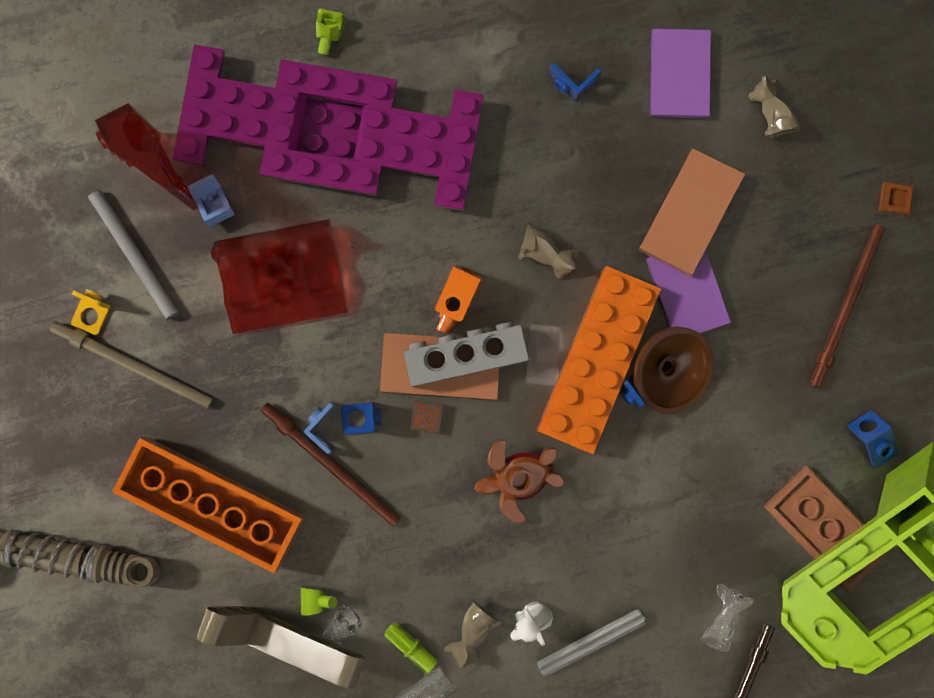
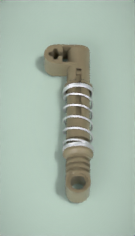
(74, 559)

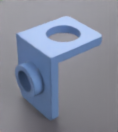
(315, 419)

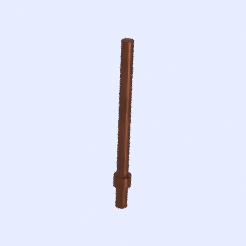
(826, 358)
(287, 426)

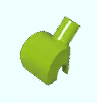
(328, 28)
(315, 600)

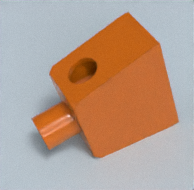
(462, 285)

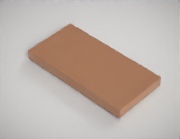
(691, 212)
(396, 377)
(817, 518)

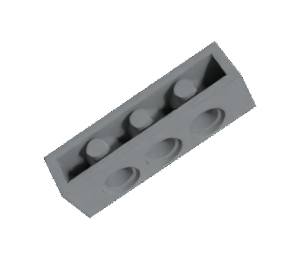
(513, 353)

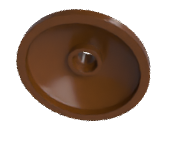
(685, 372)

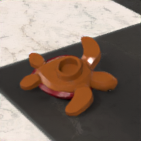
(517, 477)

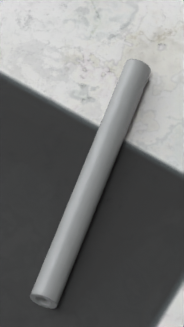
(133, 254)

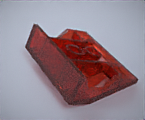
(139, 145)
(280, 276)

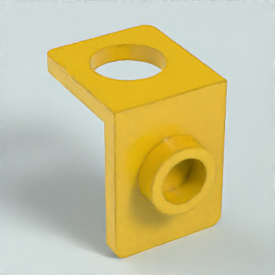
(90, 300)

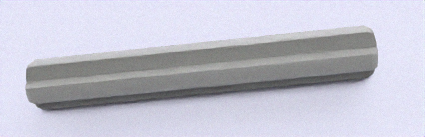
(591, 642)

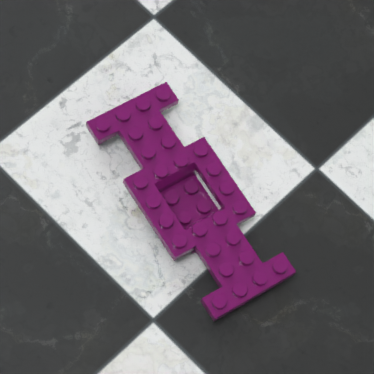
(325, 140)

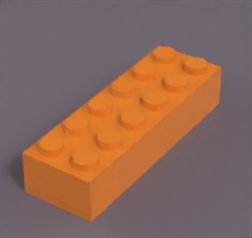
(598, 359)
(208, 504)

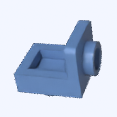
(211, 200)

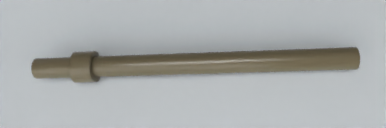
(81, 340)

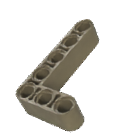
(281, 640)

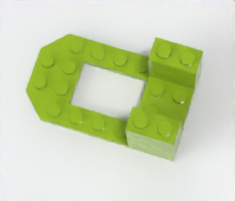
(824, 622)

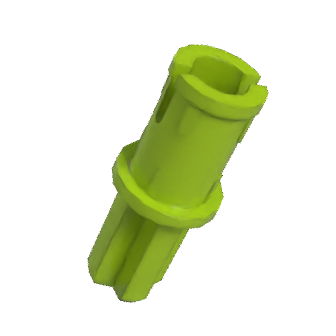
(410, 648)

